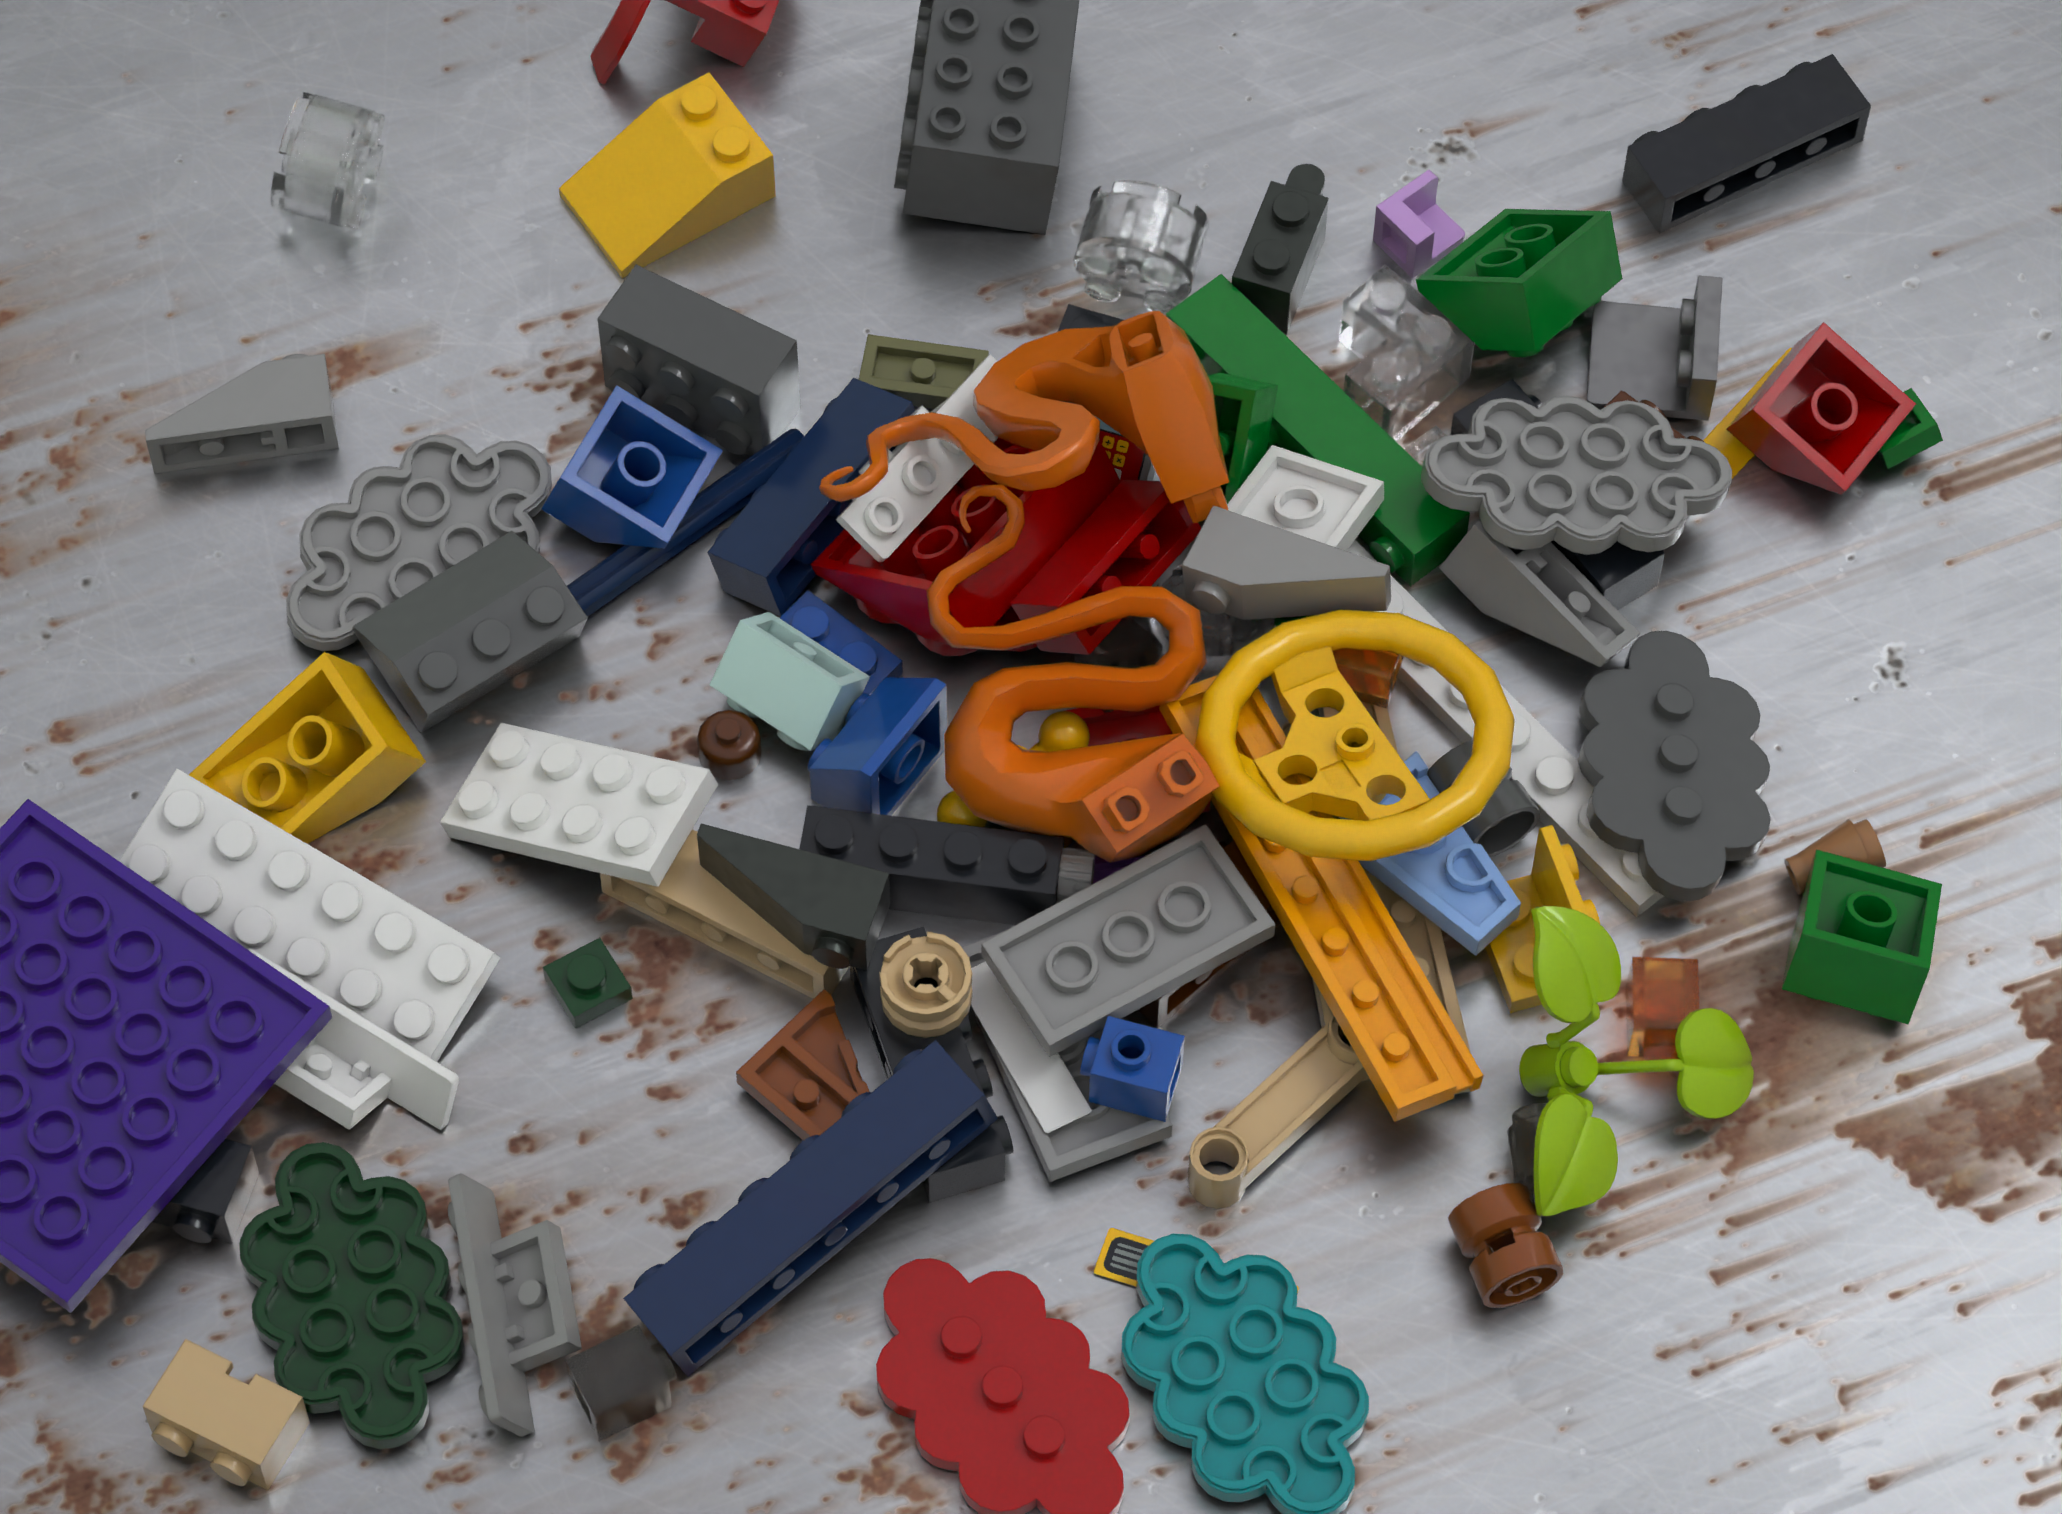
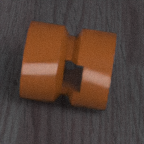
(1508, 1253)

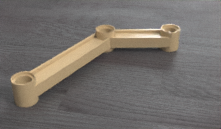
(1275, 1111)

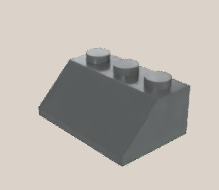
(471, 629)

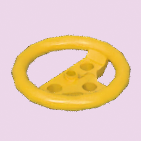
(1348, 752)

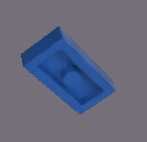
(843, 638)

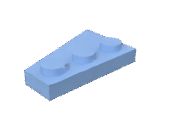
(1450, 881)

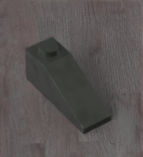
(809, 898)

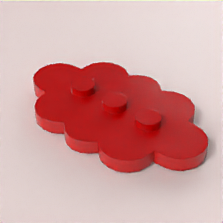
(1001, 1392)

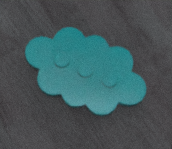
(1244, 1377)

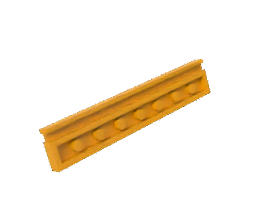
(1346, 942)

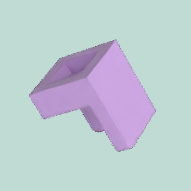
(1414, 227)

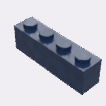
(788, 521)

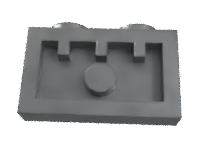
(1658, 352)

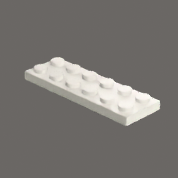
(310, 914)

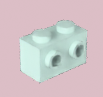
(787, 681)

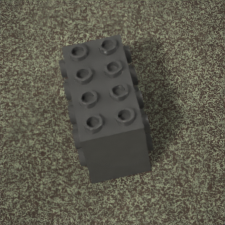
(987, 111)

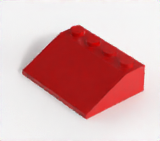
(902, 580)

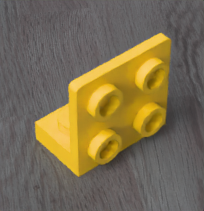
(1549, 884)

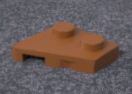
(805, 1070)

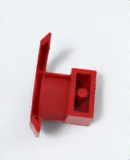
(724, 27)

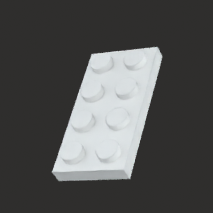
(579, 804)

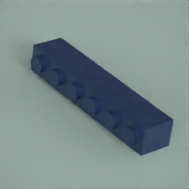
(810, 1206)

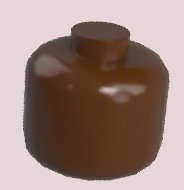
(729, 744)

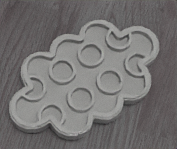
(1576, 475)
(410, 528)

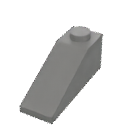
(259, 415)
(1273, 573)
(1538, 595)

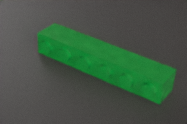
(1323, 423)

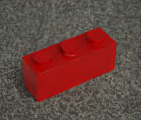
(1120, 544)

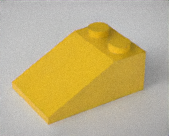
(671, 176)
(315, 752)

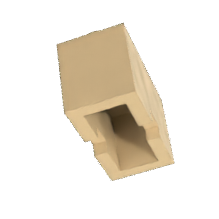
(232, 1424)

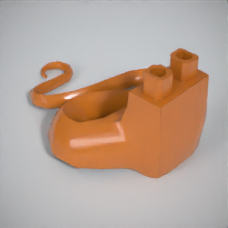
(1042, 396)
(1106, 796)

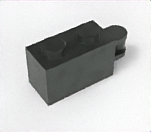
(1284, 245)

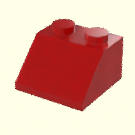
(1821, 413)

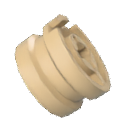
(926, 1009)

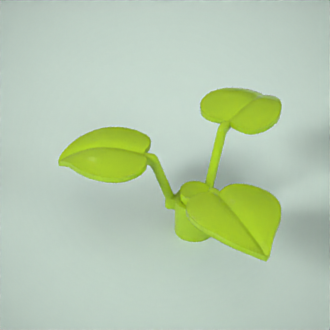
(1572, 973)

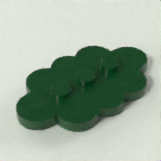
(352, 1294)

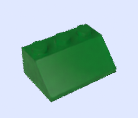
(1525, 277)

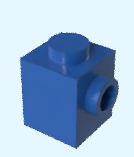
(1133, 1068)

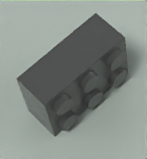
(699, 362)

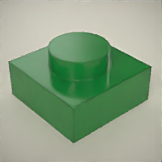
(1912, 436)

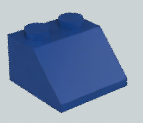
(632, 475)
(882, 748)

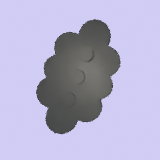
(1674, 765)

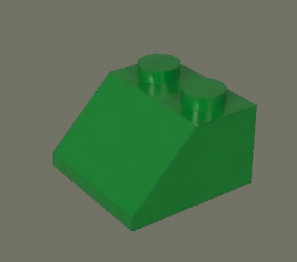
(1863, 937)

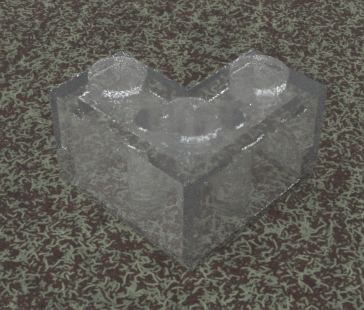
(1406, 350)

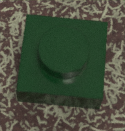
(587, 982)

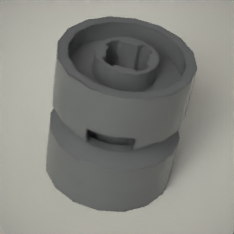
(1507, 815)

